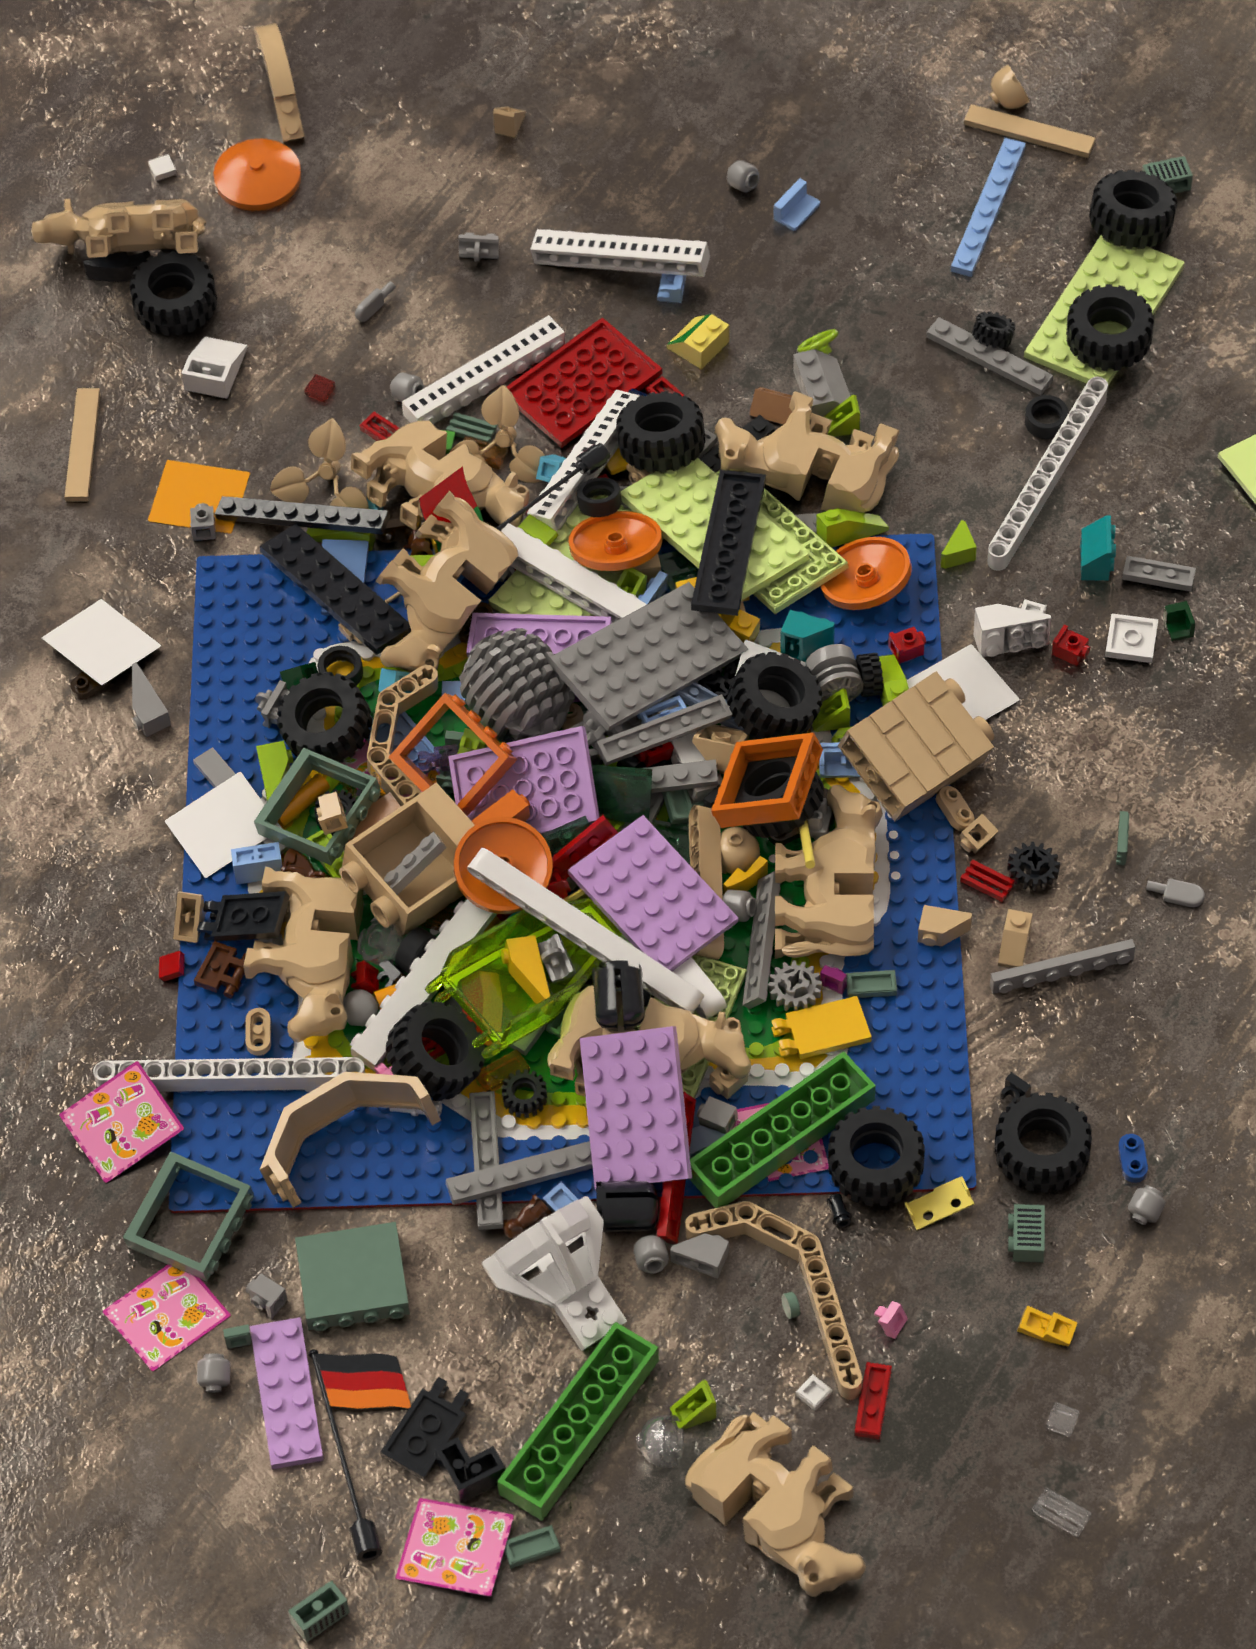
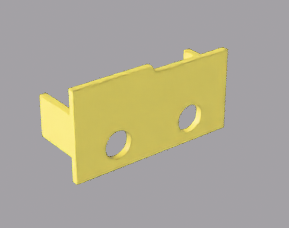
(939, 1203)

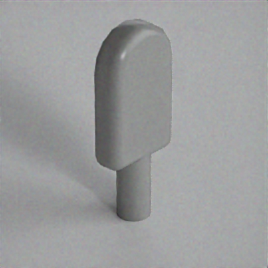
(373, 302)
(1179, 892)

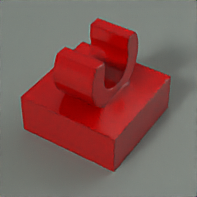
(366, 977)

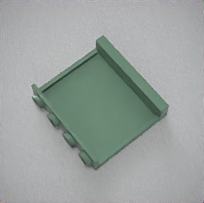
(352, 1276)

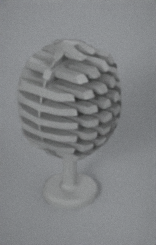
(516, 687)

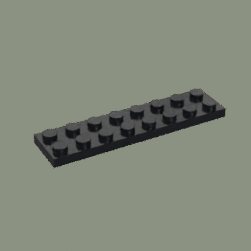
(728, 542)
(336, 589)

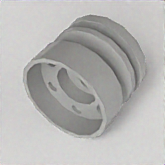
(836, 669)

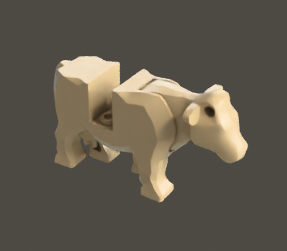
(124, 227)
(804, 448)
(419, 462)
(431, 593)
(837, 889)
(315, 948)
(698, 1038)
(788, 1505)

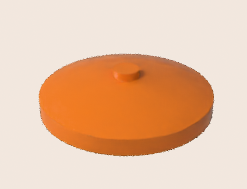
(257, 174)
(615, 541)
(874, 573)
(514, 843)

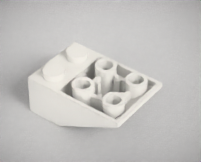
(213, 367)
(1009, 629)

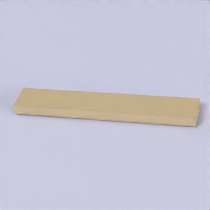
(1029, 131)
(82, 444)

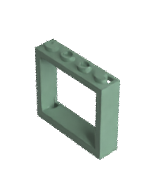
(289, 786)
(154, 1199)

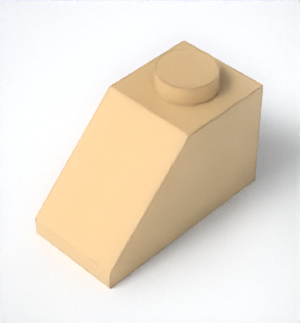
(942, 925)
(1015, 938)

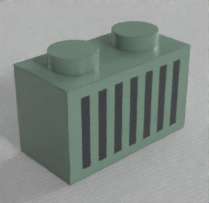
(1173, 172)
(1028, 1233)
(319, 1611)

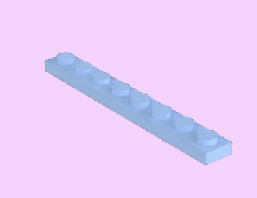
(988, 207)

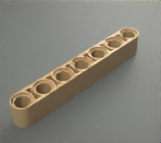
(706, 861)

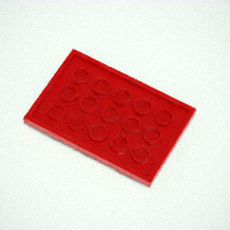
(579, 378)

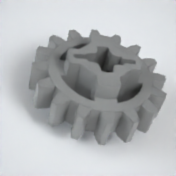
(793, 978)

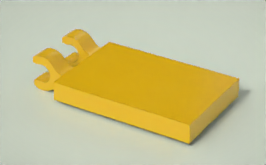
(822, 1028)

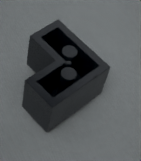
(469, 1475)

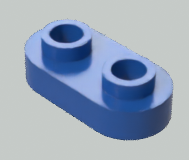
(1132, 1156)

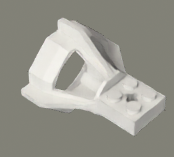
(566, 1279)

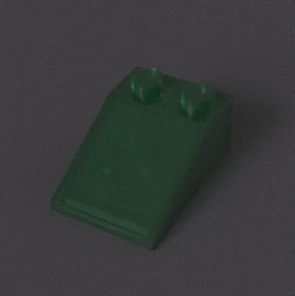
(622, 792)

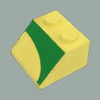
(701, 340)

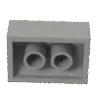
(821, 379)

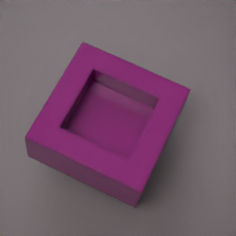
(833, 979)

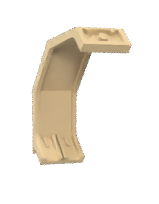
(326, 1106)

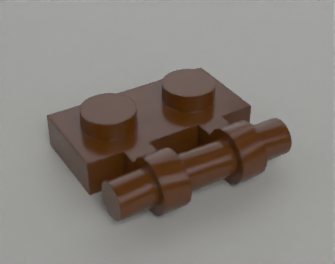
(216, 966)

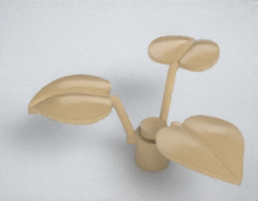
(502, 410)
(324, 442)

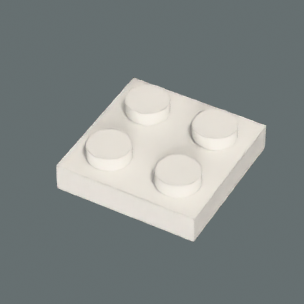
(1131, 638)

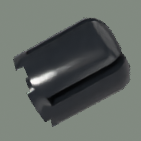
(605, 982)
(627, 1205)

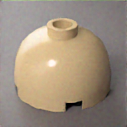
(1007, 89)
(738, 849)

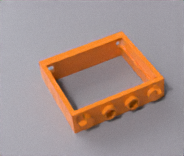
(472, 720)
(789, 807)

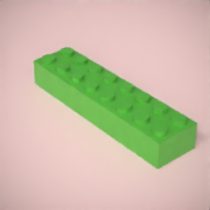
(781, 1130)
(578, 1421)

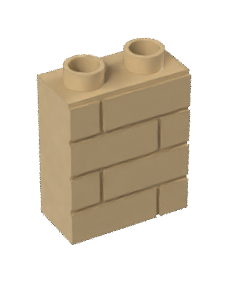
(917, 744)
(389, 841)

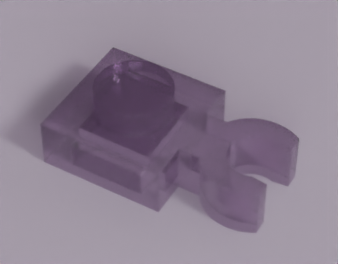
(438, 759)

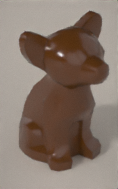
(419, 546)
(298, 862)
(531, 1213)

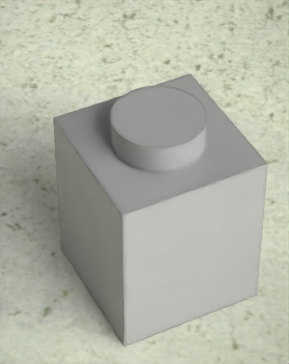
(717, 1115)

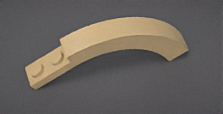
(281, 82)

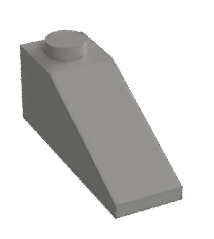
(147, 707)

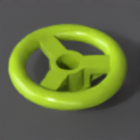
(819, 342)

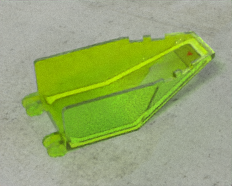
(493, 997)

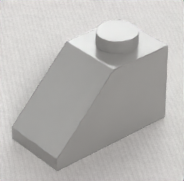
(702, 1254)

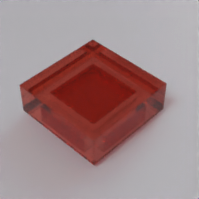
(319, 388)

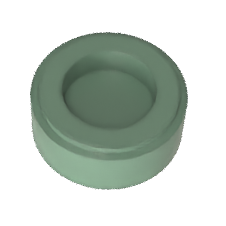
(790, 1305)

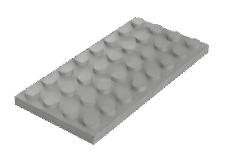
(646, 657)

